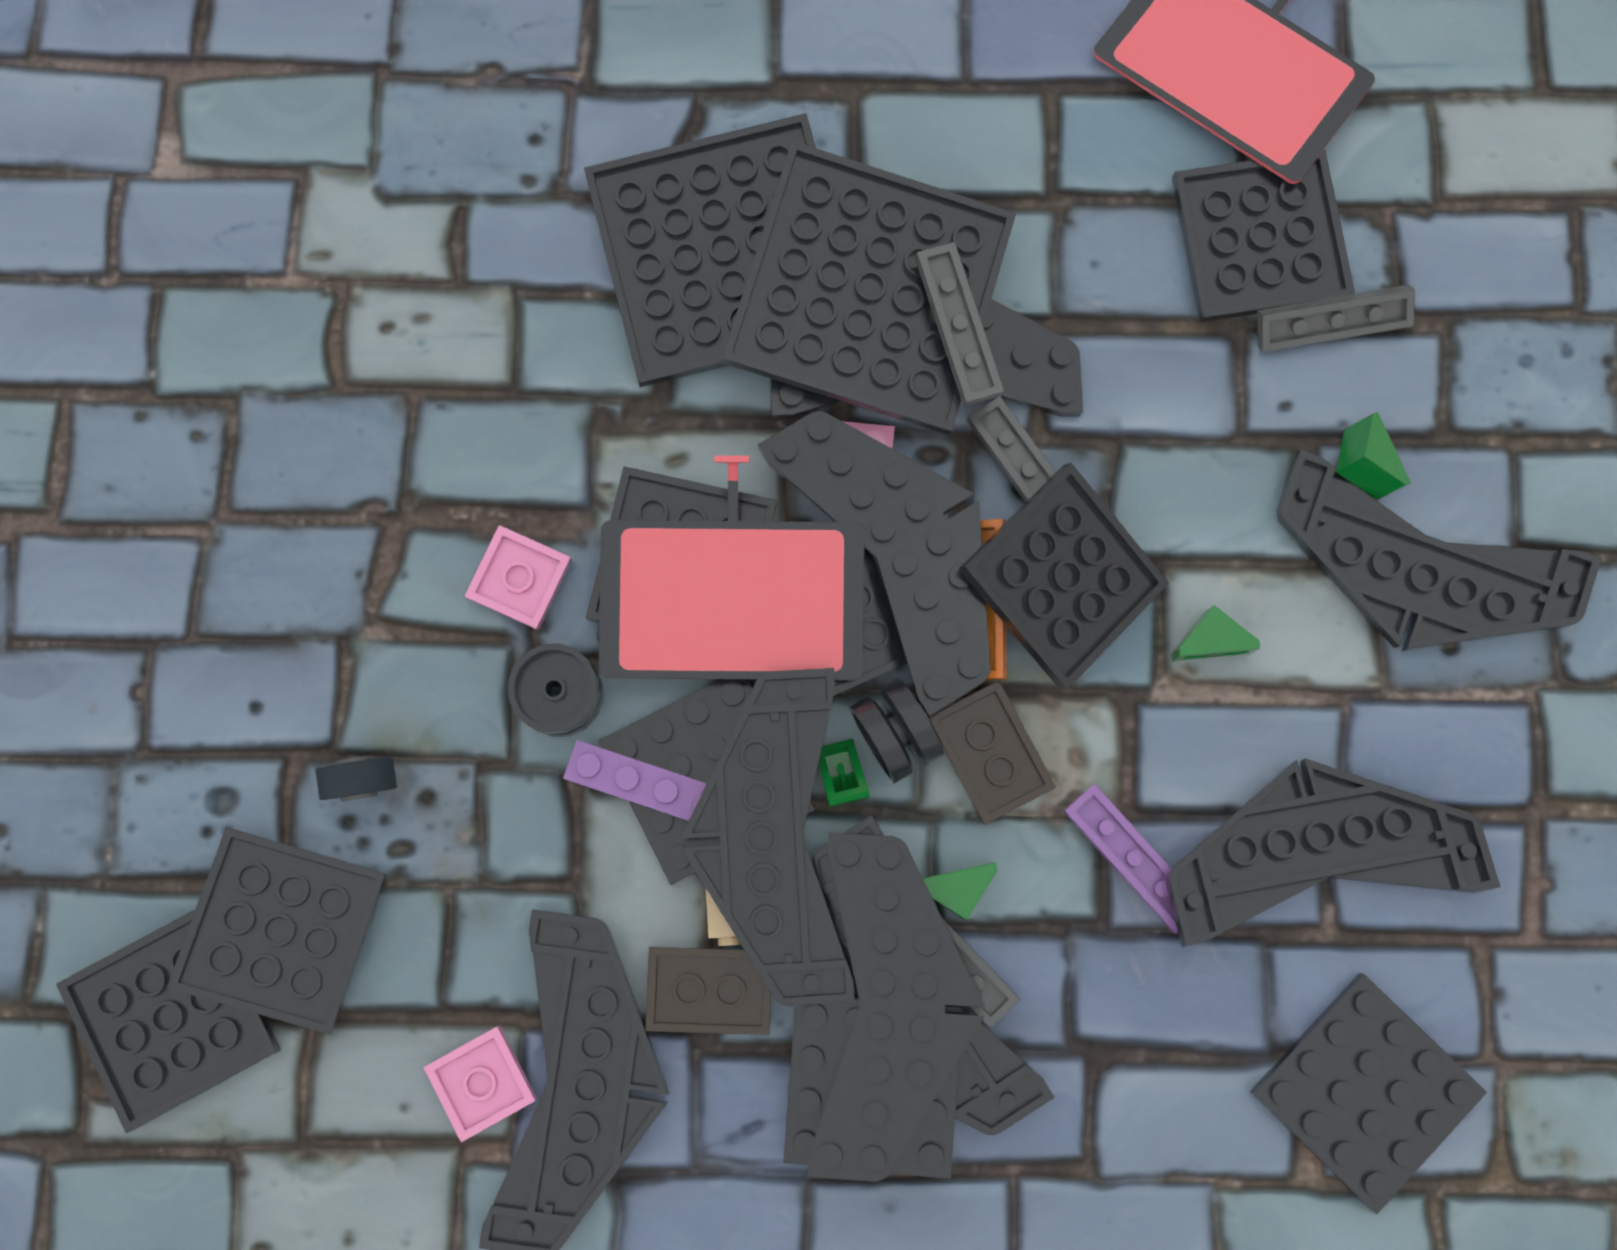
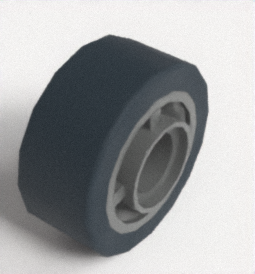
(356, 778)

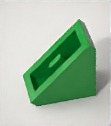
(1370, 458)
(1215, 636)
(842, 774)
(961, 889)

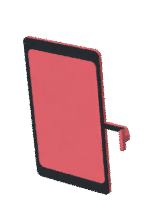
(1239, 75)
(730, 596)

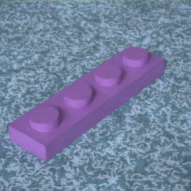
(633, 780)
(1124, 850)

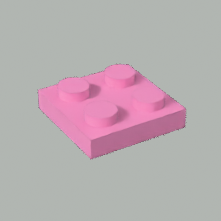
(518, 577)
(480, 1083)

